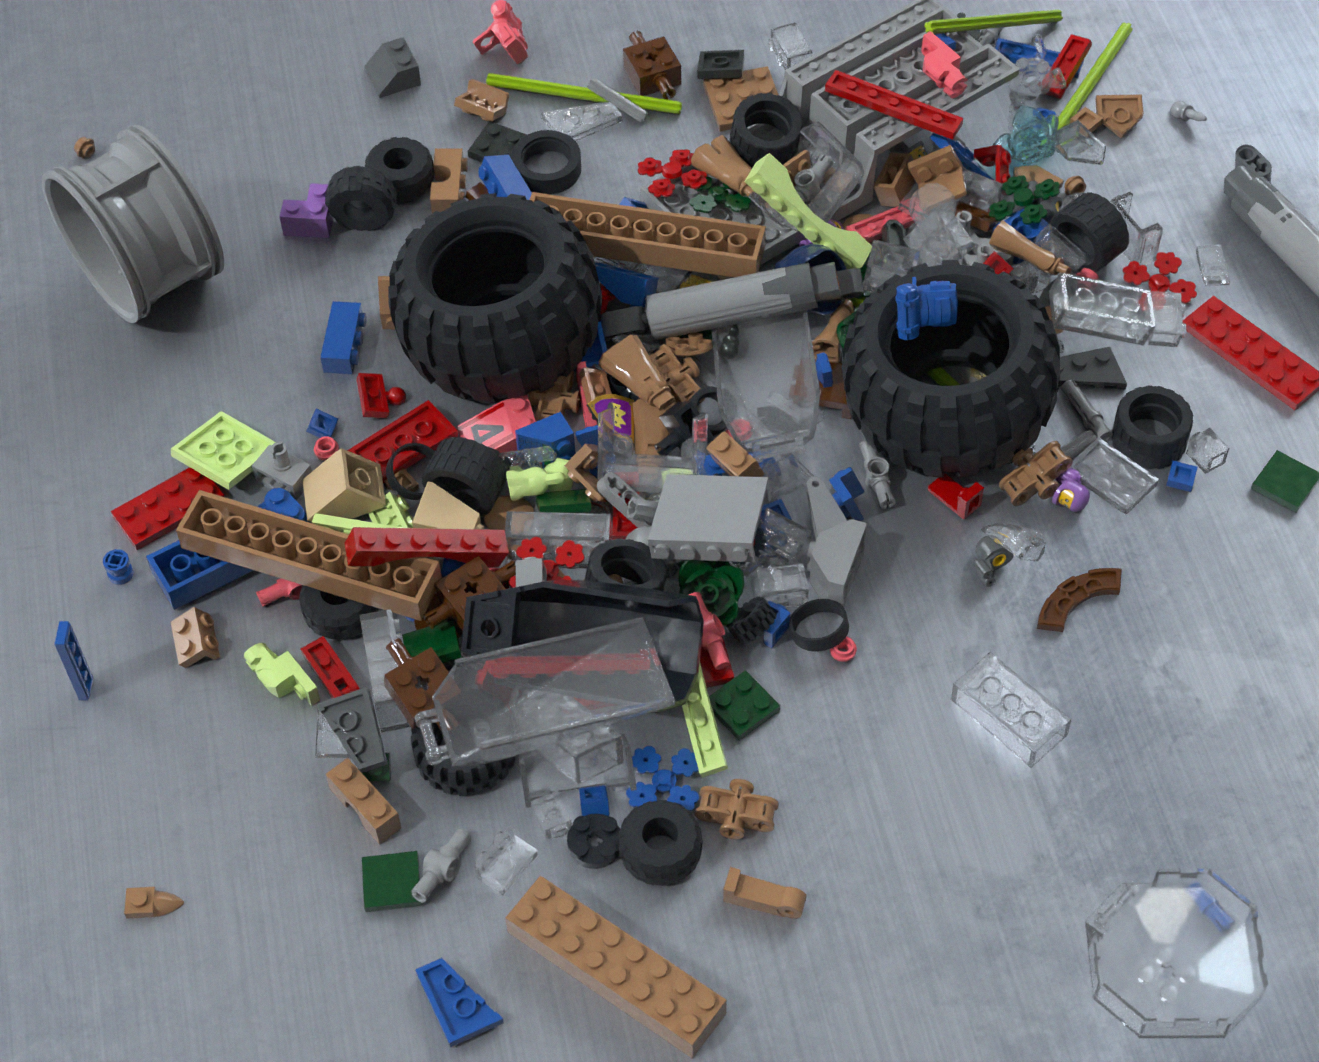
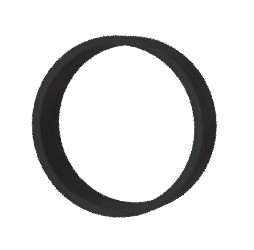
(395, 485)
(826, 642)

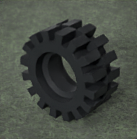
(752, 620)

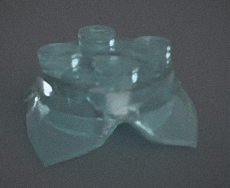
(1031, 137)

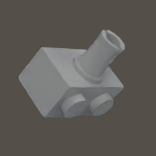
(281, 470)

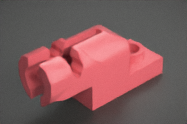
(942, 65)

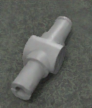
(809, 180)
(877, 475)
(441, 865)

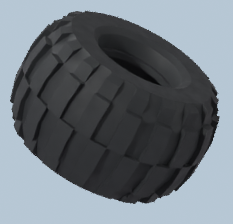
(495, 297)
(960, 426)

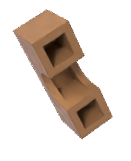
(448, 167)
(373, 809)

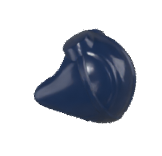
(815, 255)

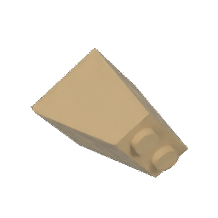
(344, 487)
(444, 511)

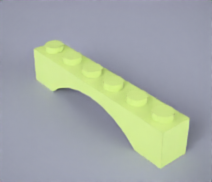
(774, 185)

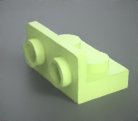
(393, 513)

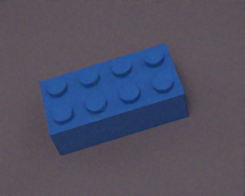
(189, 574)

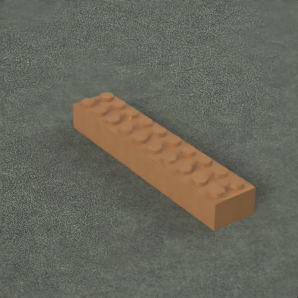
(663, 237)
(304, 555)

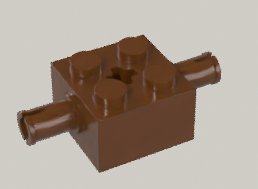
(652, 66)
(467, 581)
(412, 672)

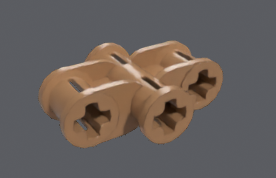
(677, 375)
(556, 398)
(1042, 468)
(727, 806)

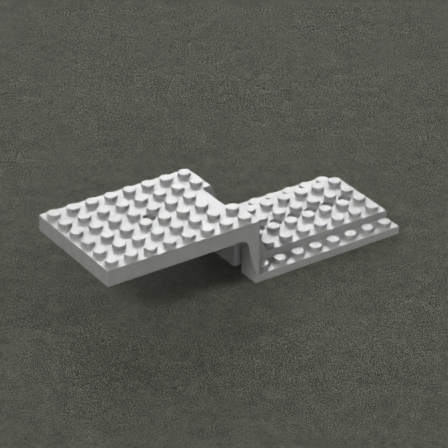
(876, 55)

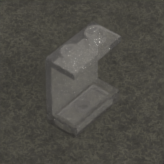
(1142, 242)

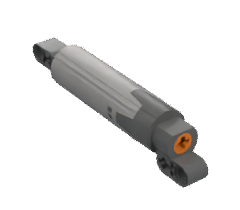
(1273, 215)
(735, 301)

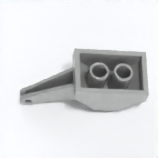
(837, 546)

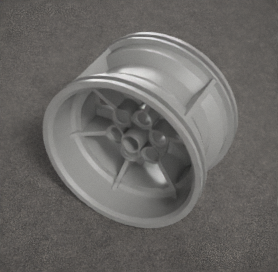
(134, 223)

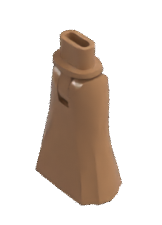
(723, 163)
(1011, 242)
(827, 340)
(635, 369)
(648, 427)

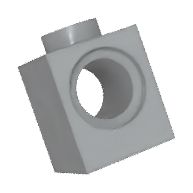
(530, 571)

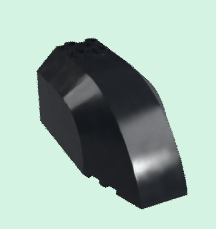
(570, 606)

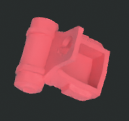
(505, 31)

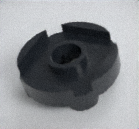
(582, 849)

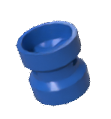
(118, 566)

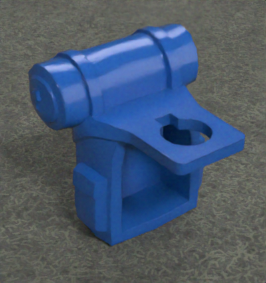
(925, 306)

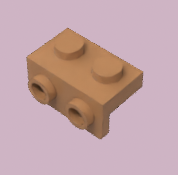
(483, 101)
(194, 637)

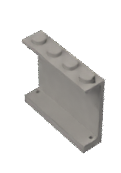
(708, 517)

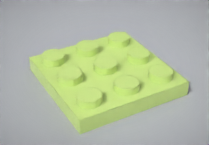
(222, 449)

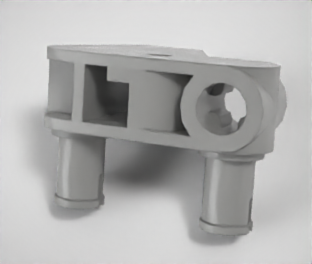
(982, 249)

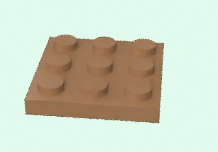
(727, 93)

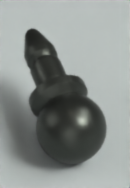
(730, 345)

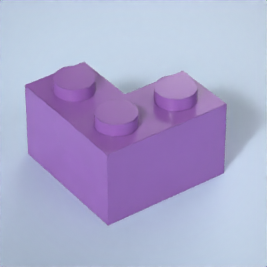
(307, 217)

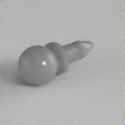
(1182, 110)

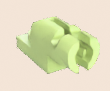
(280, 673)

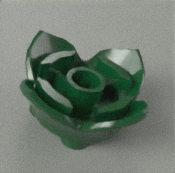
(724, 583)

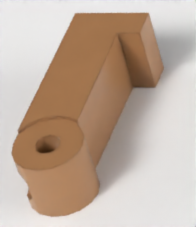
(763, 895)

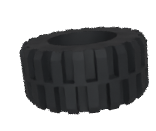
(456, 778)

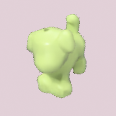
(537, 480)

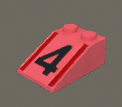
(497, 424)

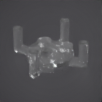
(1037, 67)

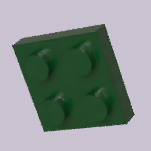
(743, 705)

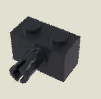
(679, 424)

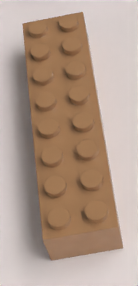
(616, 966)

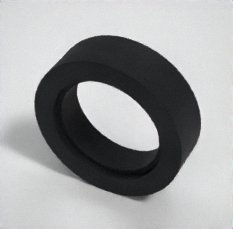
(548, 141)

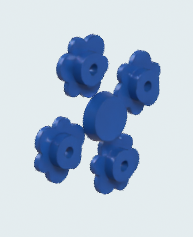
(663, 780)

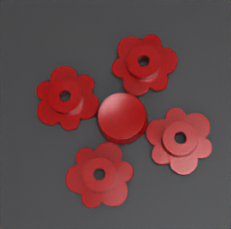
(671, 171)
(1166, 263)
(563, 557)

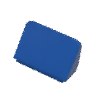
(594, 800)

